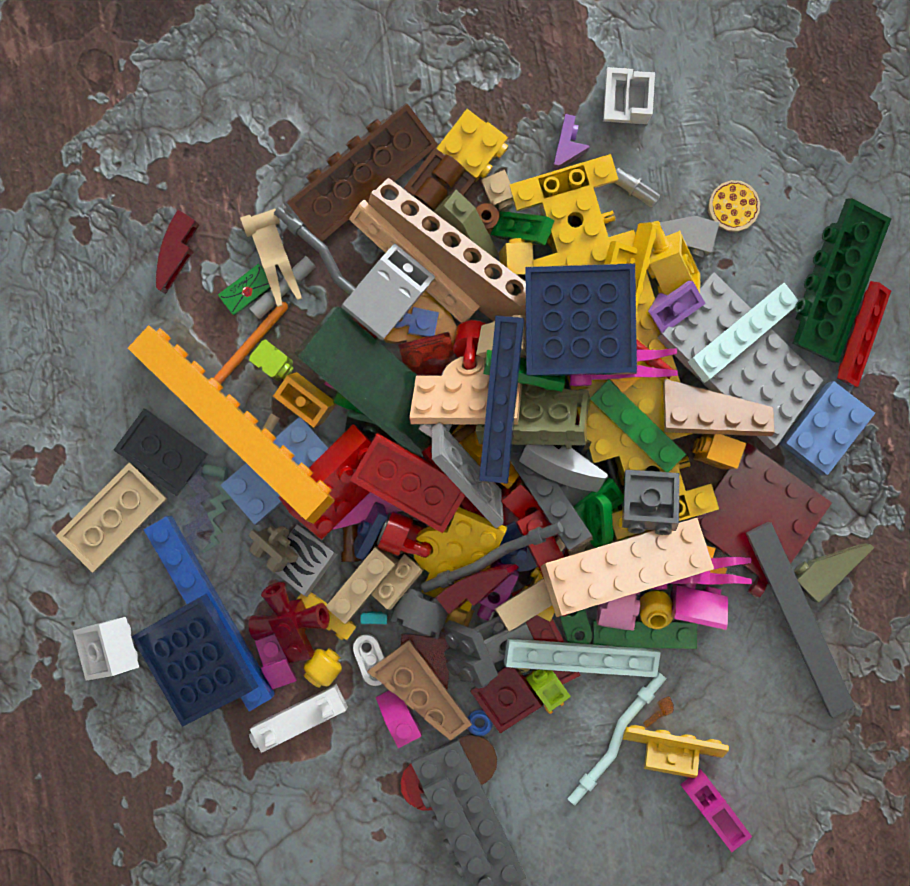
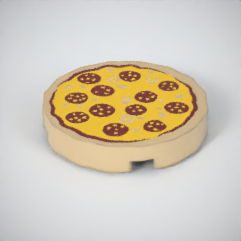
(734, 206)

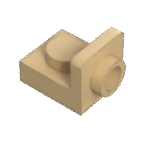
(498, 190)

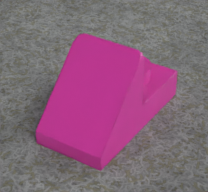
(275, 664)

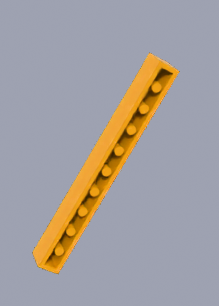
(231, 424)

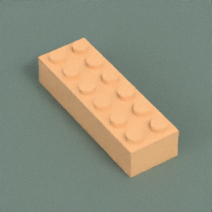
(625, 568)

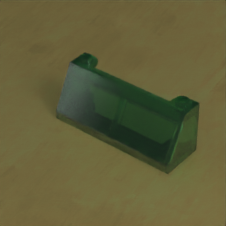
(365, 376)

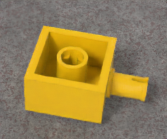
(672, 262)

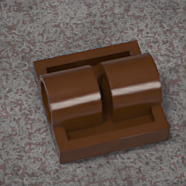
(438, 179)

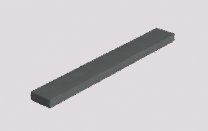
(800, 619)

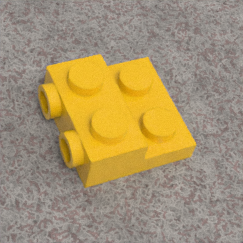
(474, 144)

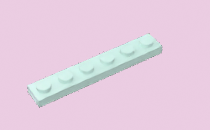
(743, 333)
(581, 658)

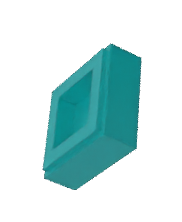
(374, 617)

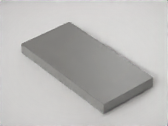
(465, 474)

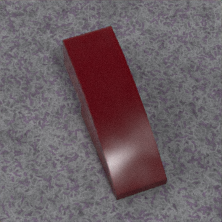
(173, 250)
(475, 587)

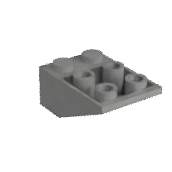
(388, 291)

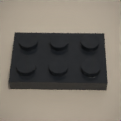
(160, 452)

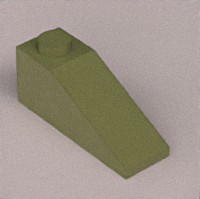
(465, 218)
(824, 573)

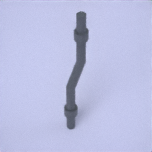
(297, 227)
(535, 537)

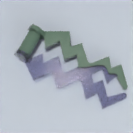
(205, 517)

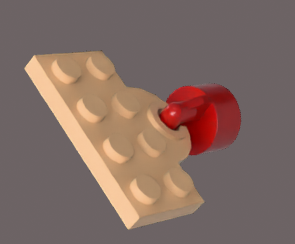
(462, 389)

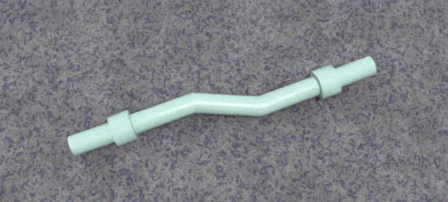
(589, 780)

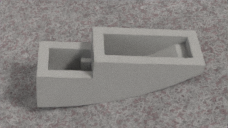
(563, 466)

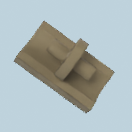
(274, 543)

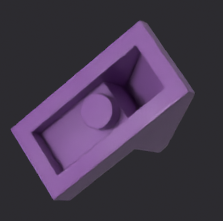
(567, 150)
(673, 308)

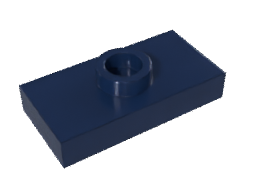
(369, 530)

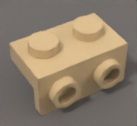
(397, 582)

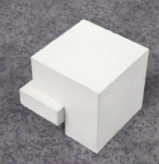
(628, 96)

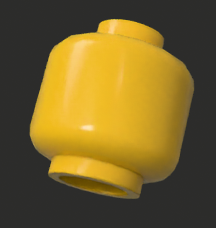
(656, 609)
(322, 667)

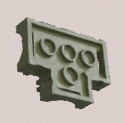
(549, 417)

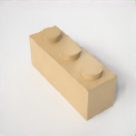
(362, 584)

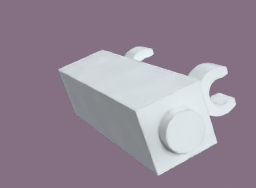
(297, 718)

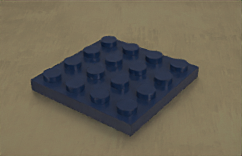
(581, 320)
(195, 660)

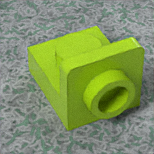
(548, 688)

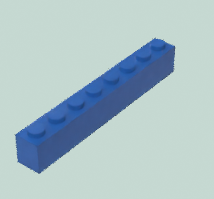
(194, 583)

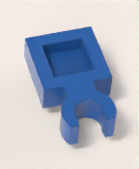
(420, 322)

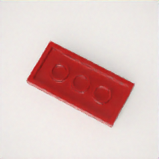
(408, 483)

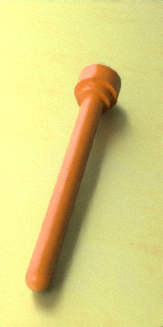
(250, 343)

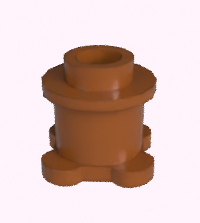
(493, 212)

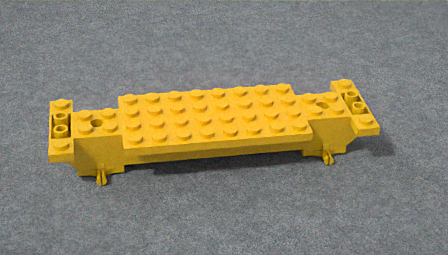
(569, 194)

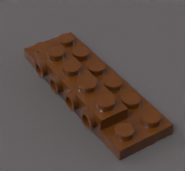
(380, 154)

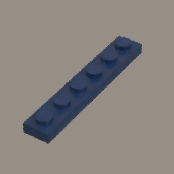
(501, 399)

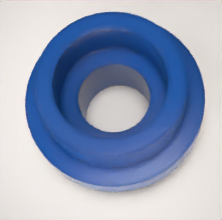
(483, 730)

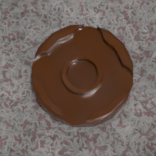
(481, 756)

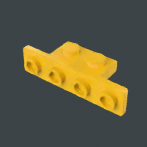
(638, 254)
(673, 753)

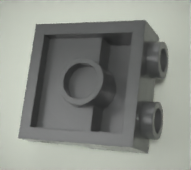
(650, 501)
(468, 655)

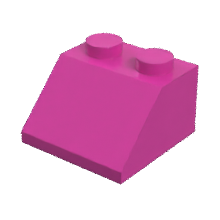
(700, 606)

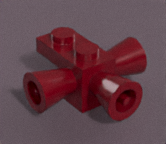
(288, 622)

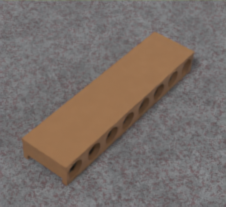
(473, 278)

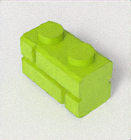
(271, 361)

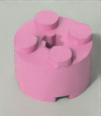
(619, 612)

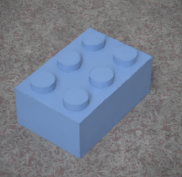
(827, 428)

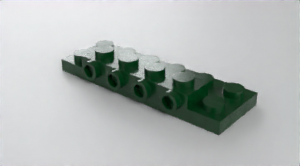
(839, 279)

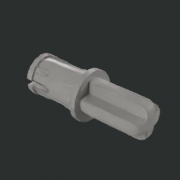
(636, 188)

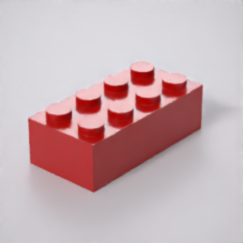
(335, 470)

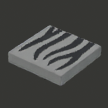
(311, 563)

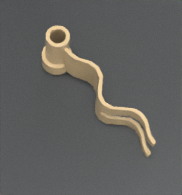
(271, 251)

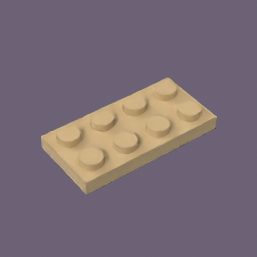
(111, 517)

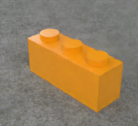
(718, 451)

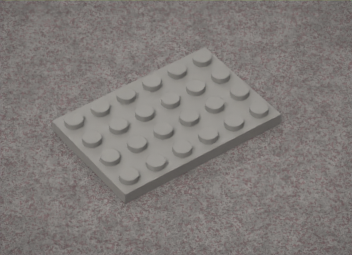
(762, 373)

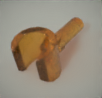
(666, 707)

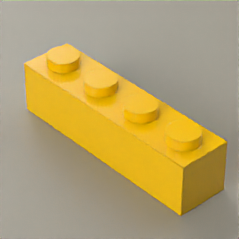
(342, 630)

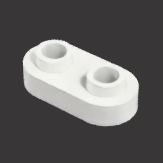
(368, 659)

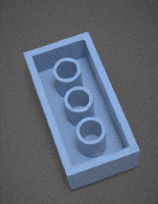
(252, 492)

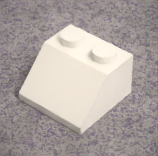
(106, 649)

